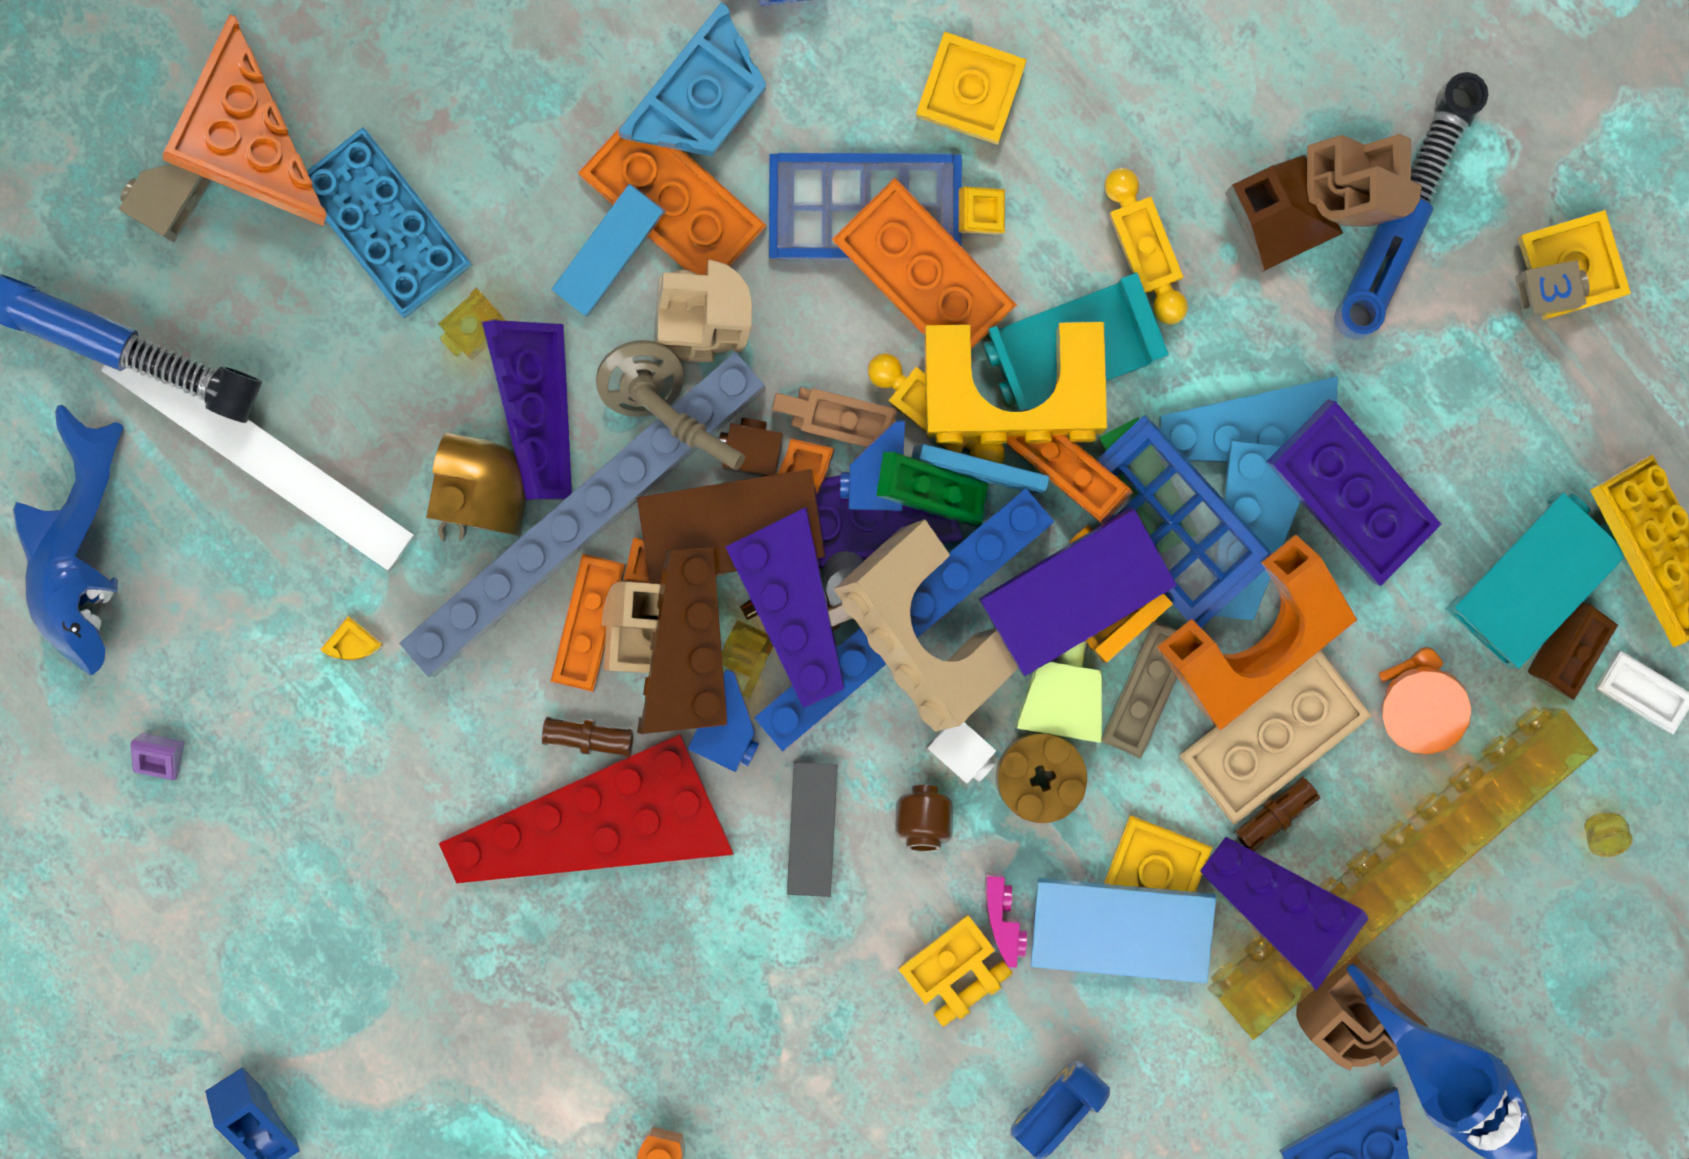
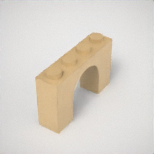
(880, 601)

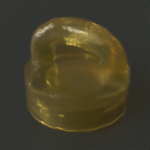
(1607, 834)

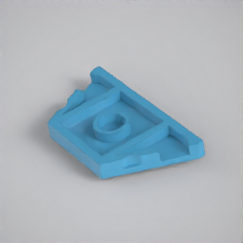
(700, 93)

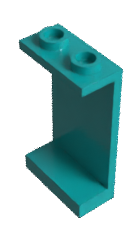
(1028, 347)
(1538, 581)

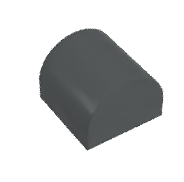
(836, 570)

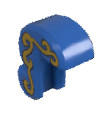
(1060, 1109)

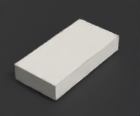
(1644, 692)

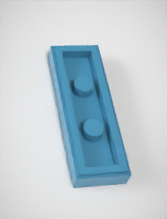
(608, 250)
(982, 469)

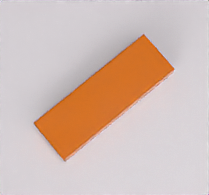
(1075, 474)
(583, 636)

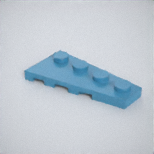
(1265, 418)

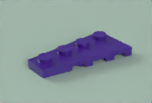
(533, 392)
(787, 591)
(1288, 911)

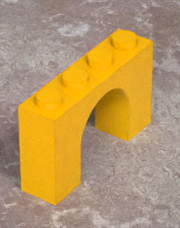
(960, 411)

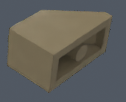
(163, 198)

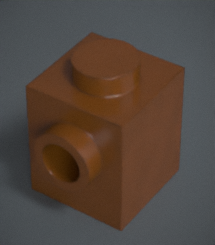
(757, 444)

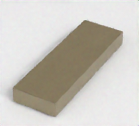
(1142, 696)

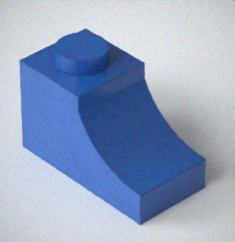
(248, 1118)

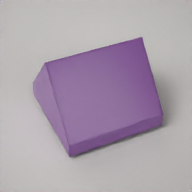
(156, 756)

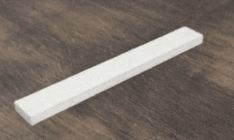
(278, 469)

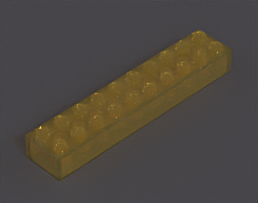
(1417, 855)

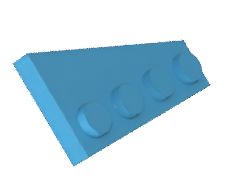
(1263, 505)

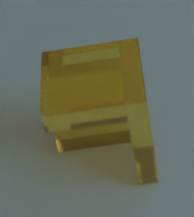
(747, 653)

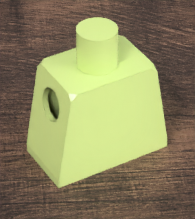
(1064, 699)

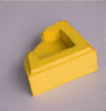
(351, 642)

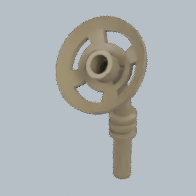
(645, 389)

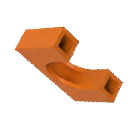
(1308, 620)

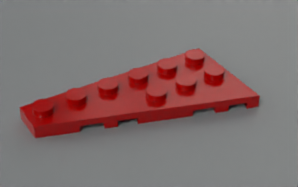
(617, 817)

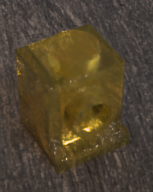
(472, 343)

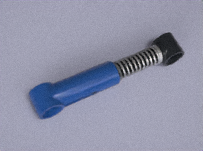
(1400, 236)
(117, 346)

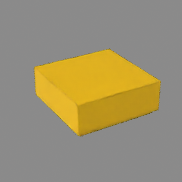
(981, 210)

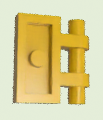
(947, 960)

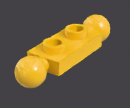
(1146, 245)
(909, 399)

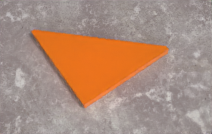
(238, 134)

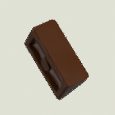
(1573, 650)

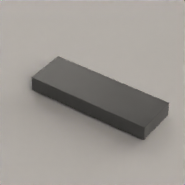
(812, 829)

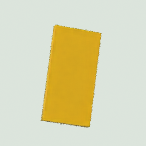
(1653, 539)

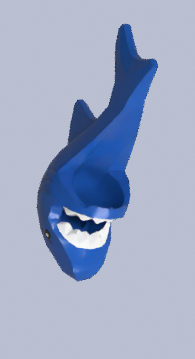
(51, 539)
(1457, 1083)

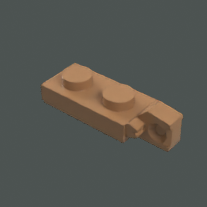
(835, 415)

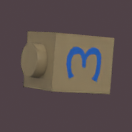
(1552, 289)

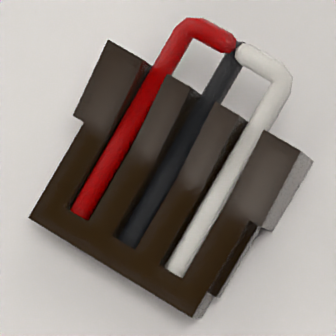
(749, 610)

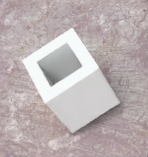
(963, 752)

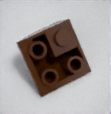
(1278, 213)

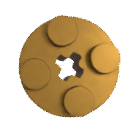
(1064, 788)

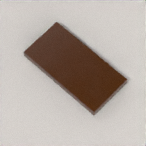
(723, 515)

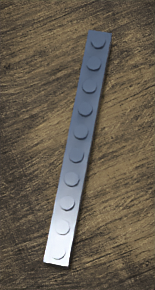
(577, 520)

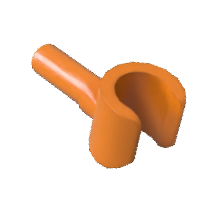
(1423, 657)

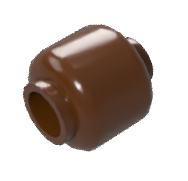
(924, 819)

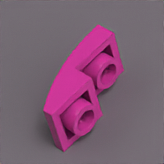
(1006, 932)

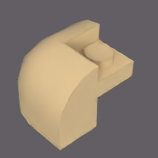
(703, 312)
(630, 620)

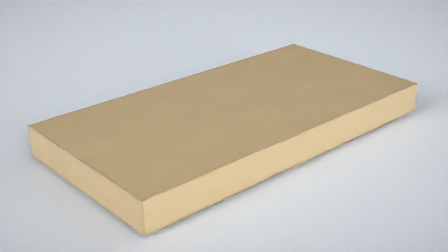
(1275, 738)

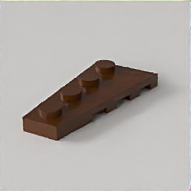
(686, 660)

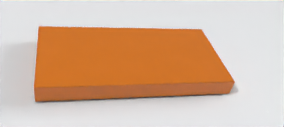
(700, 213)
(921, 265)

